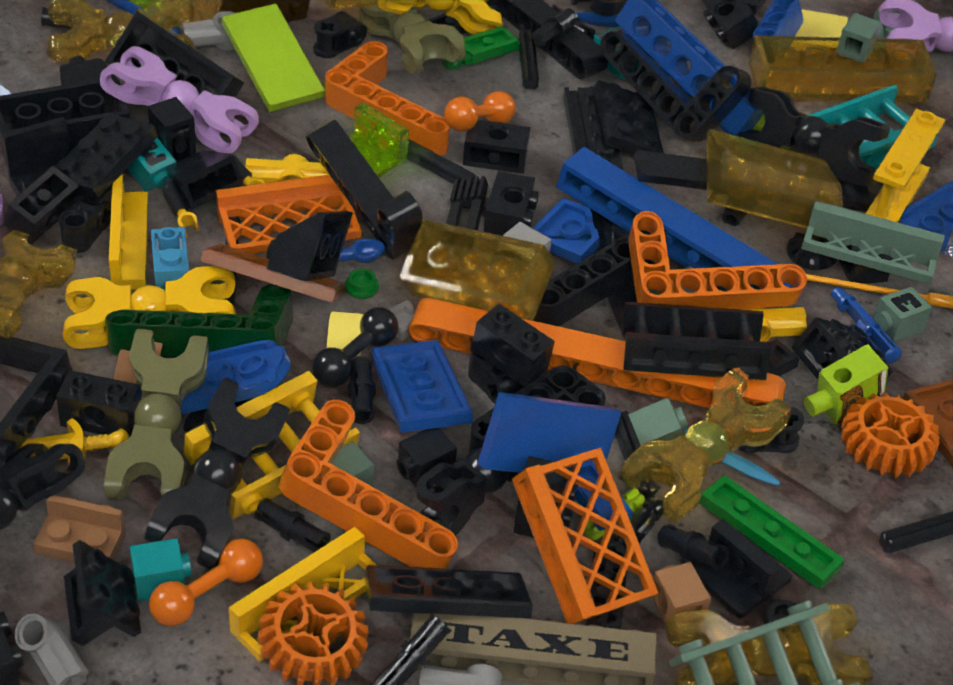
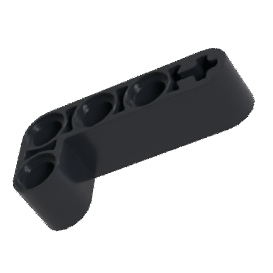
(558, 384)

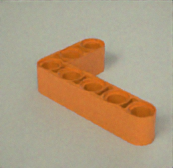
(356, 82)
(704, 280)
(356, 498)

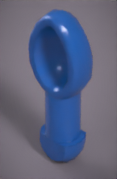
(363, 251)

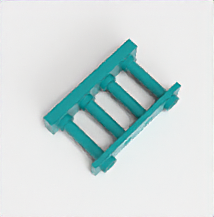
(870, 106)

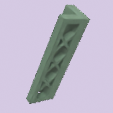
(873, 237)

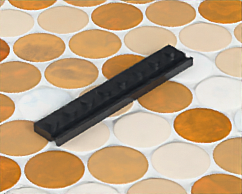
(587, 132)

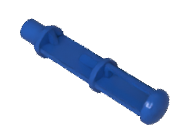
(867, 324)

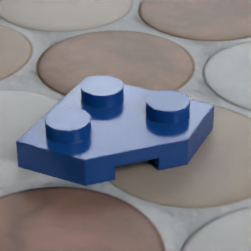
(570, 230)

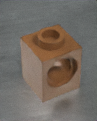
(679, 591)

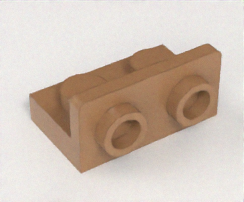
(79, 520)

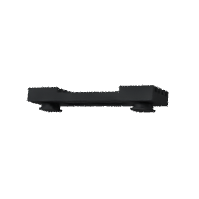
(468, 195)

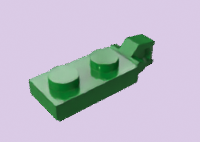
(485, 46)

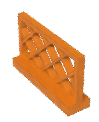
(282, 199)
(554, 542)

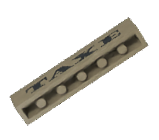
(545, 650)

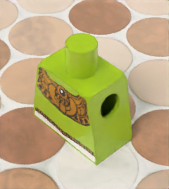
(846, 383)

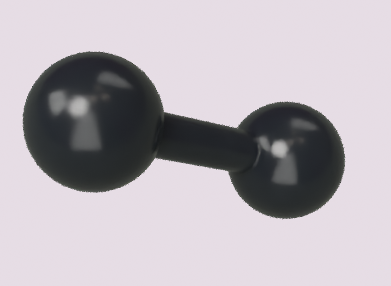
(334, 365)

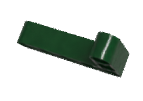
(267, 320)

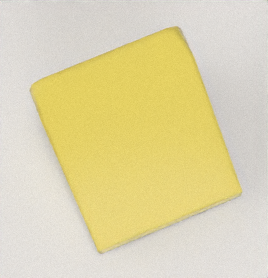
(343, 329)

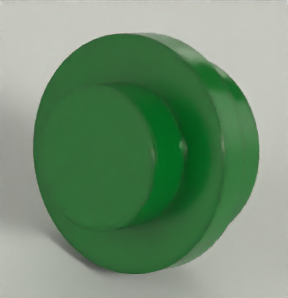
(362, 284)

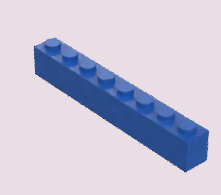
(621, 197)

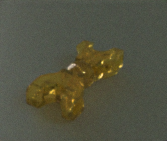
(93, 30)
(25, 272)
(686, 459)
(712, 627)

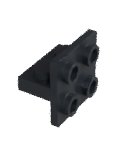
(748, 575)
(99, 595)

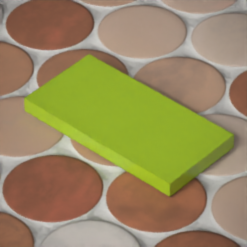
(272, 57)

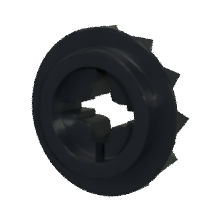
(806, 258)

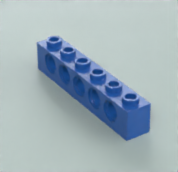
(684, 48)

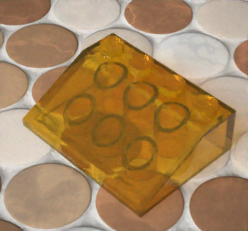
(767, 179)

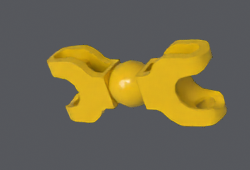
(471, 14)
(187, 294)

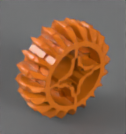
(887, 440)
(307, 655)

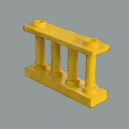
(902, 167)
(298, 396)

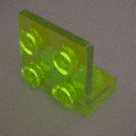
(379, 139)

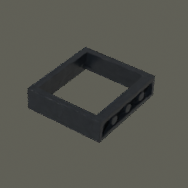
(39, 397)

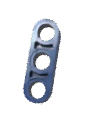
(781, 19)

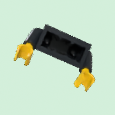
(197, 179)

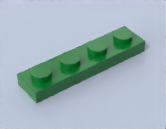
(772, 531)

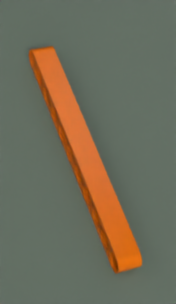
(591, 355)

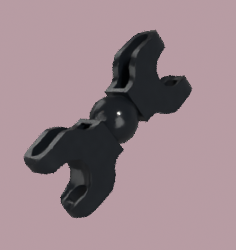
(814, 136)
(217, 473)
(32, 479)
(458, 489)

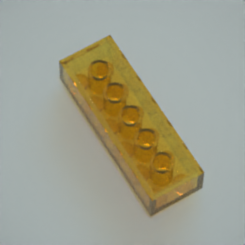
(814, 71)

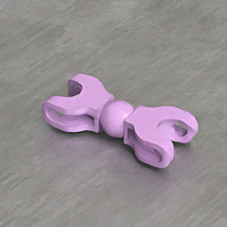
(917, 24)
(156, 83)

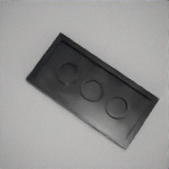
(447, 591)

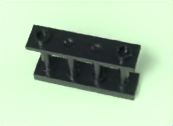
(694, 340)

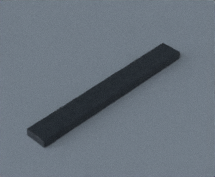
(692, 173)

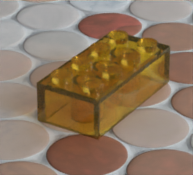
(477, 269)

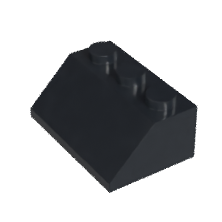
(310, 247)

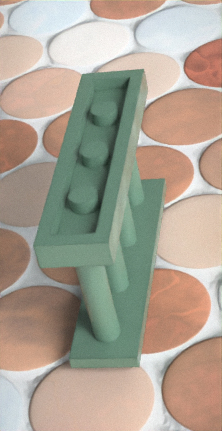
(799, 614)

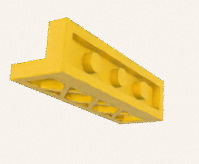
(128, 236)
(320, 567)

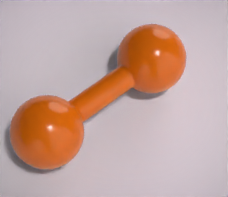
(463, 113)
(175, 602)

